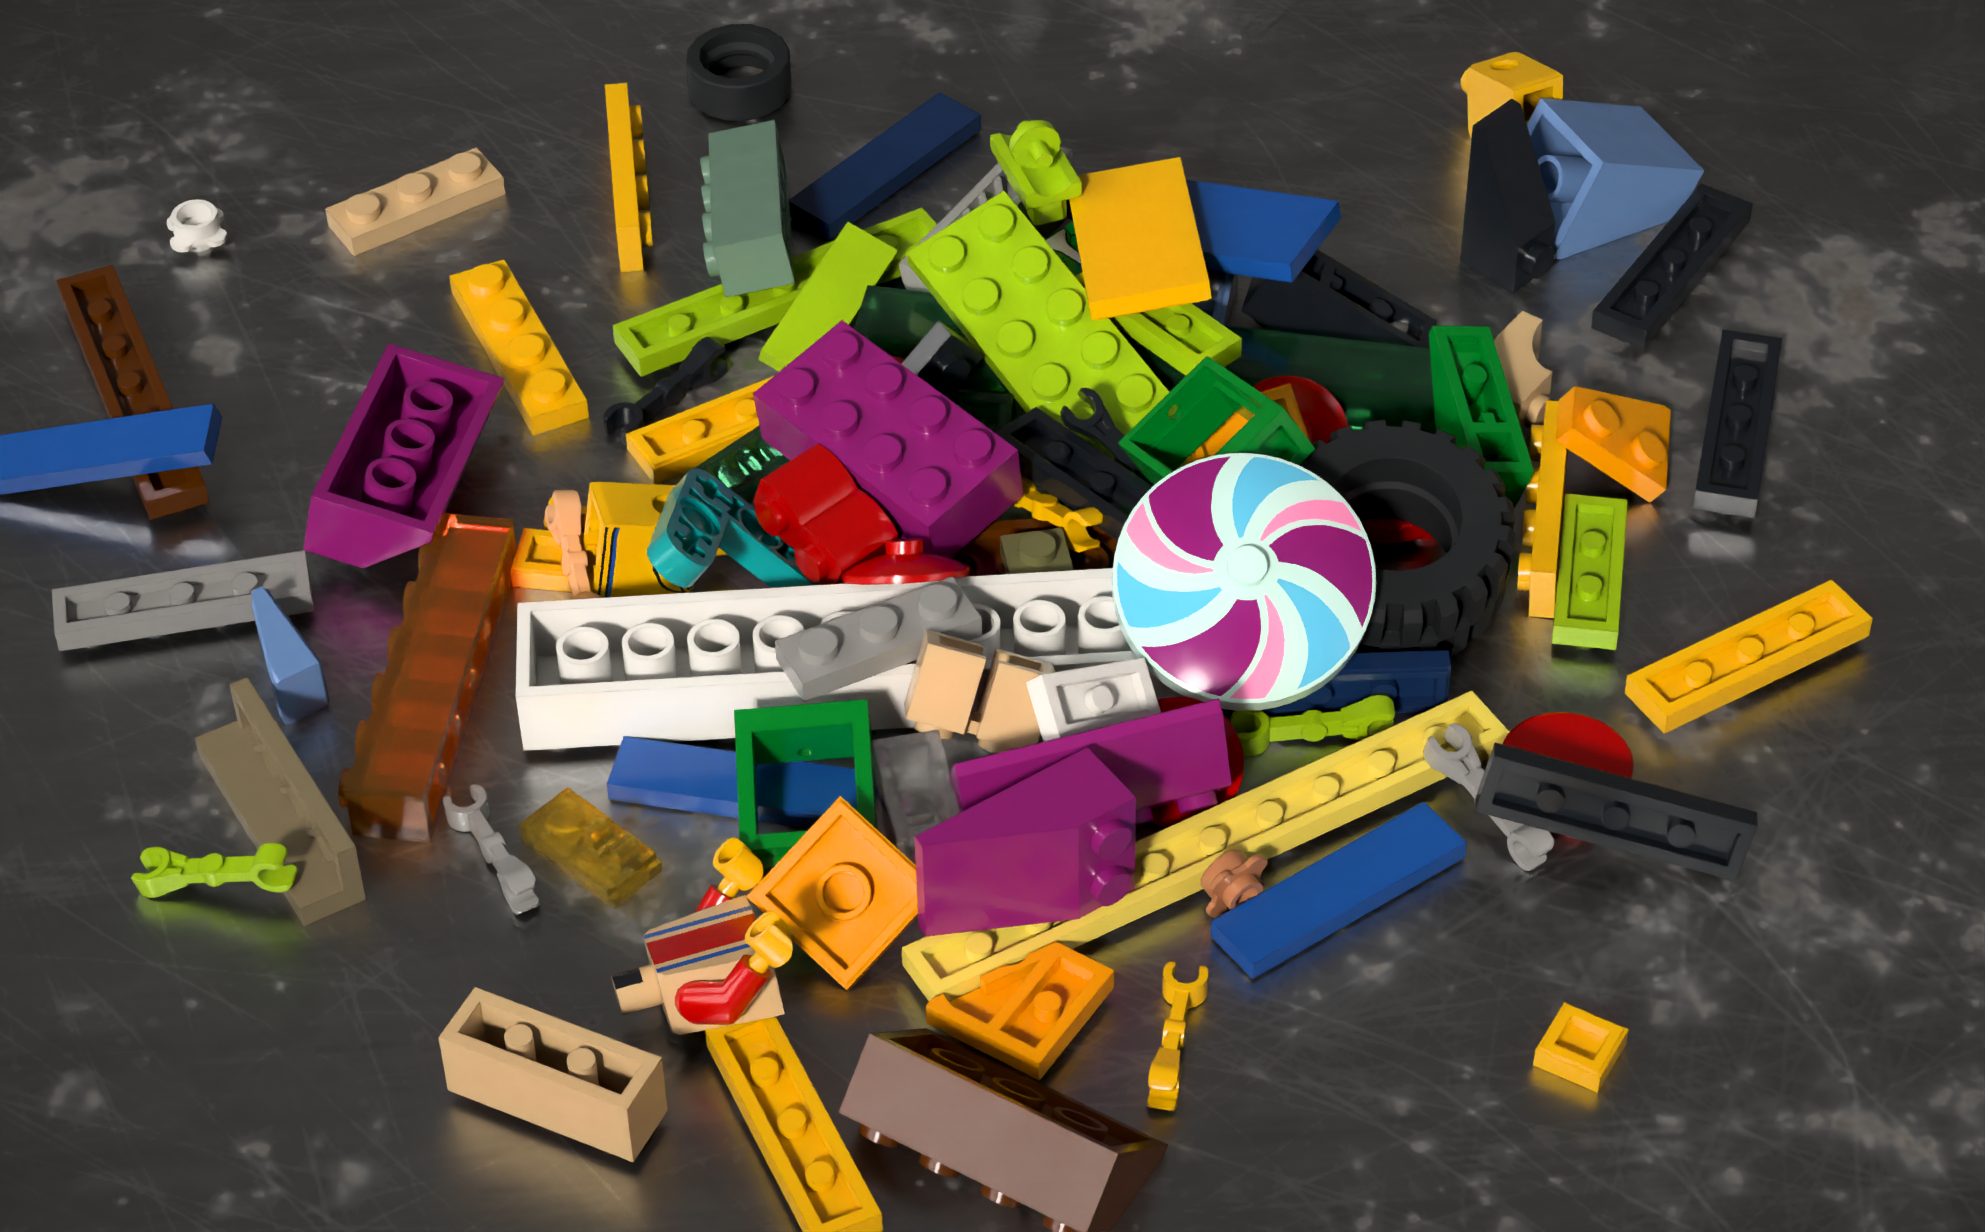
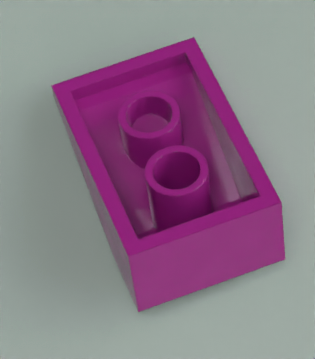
(1030, 852)

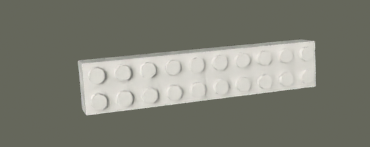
(690, 659)

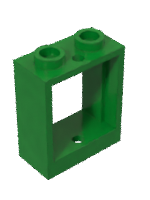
(1203, 404)
(797, 735)

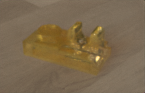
(590, 847)

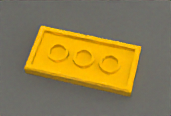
(1138, 240)

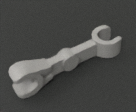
(1525, 843)
(514, 875)

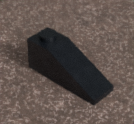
(1506, 204)
(1336, 304)

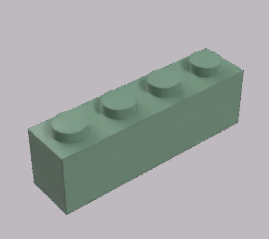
(747, 209)

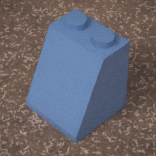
(1607, 171)

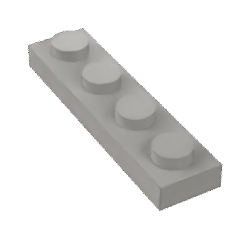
(177, 600)

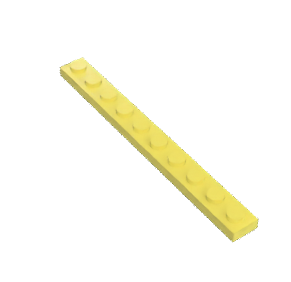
(1256, 822)

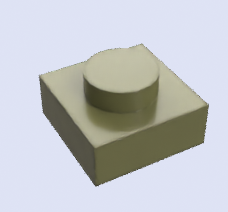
(1035, 552)

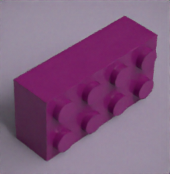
(897, 437)

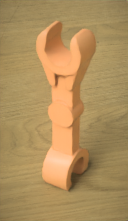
(564, 523)

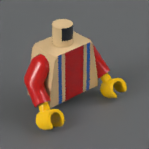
(714, 962)

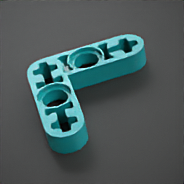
(709, 515)

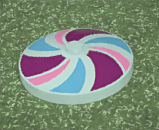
(1243, 581)

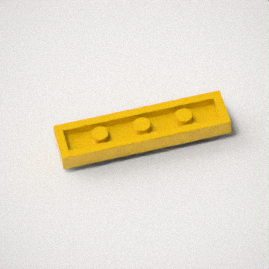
(629, 190)
(519, 347)
(1543, 525)
(1747, 656)
(793, 1128)

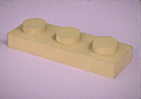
(415, 201)

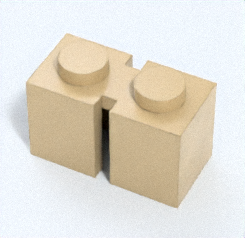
(947, 684)

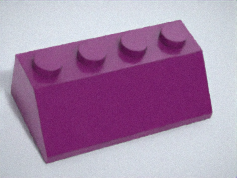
(399, 458)
(1157, 757)

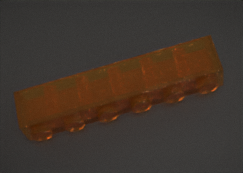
(430, 680)

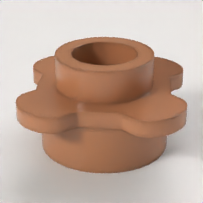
(1232, 881)

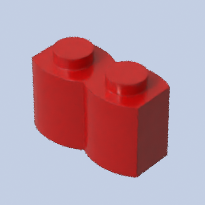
(822, 515)

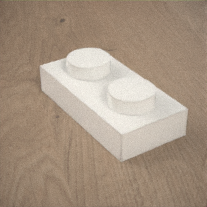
(1092, 697)

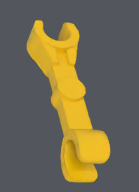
(1074, 523)
(1166, 1066)

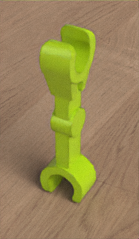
(1353, 722)
(174, 871)

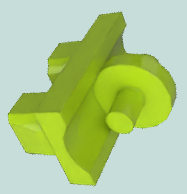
(1037, 169)

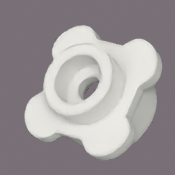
(196, 226)

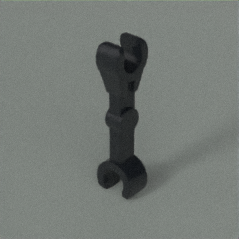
(697, 369)
(1100, 429)

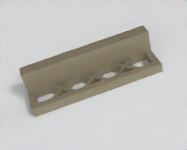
(282, 806)

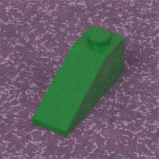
(1477, 404)

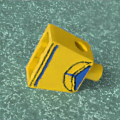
(617, 539)

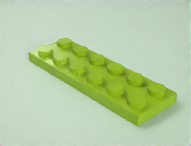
(1033, 318)

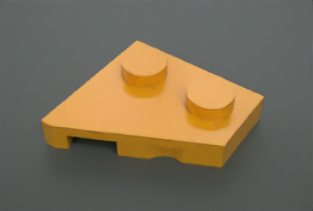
(1618, 437)
(1028, 1008)

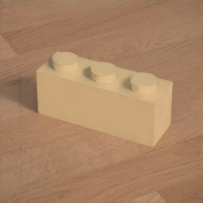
(554, 1074)

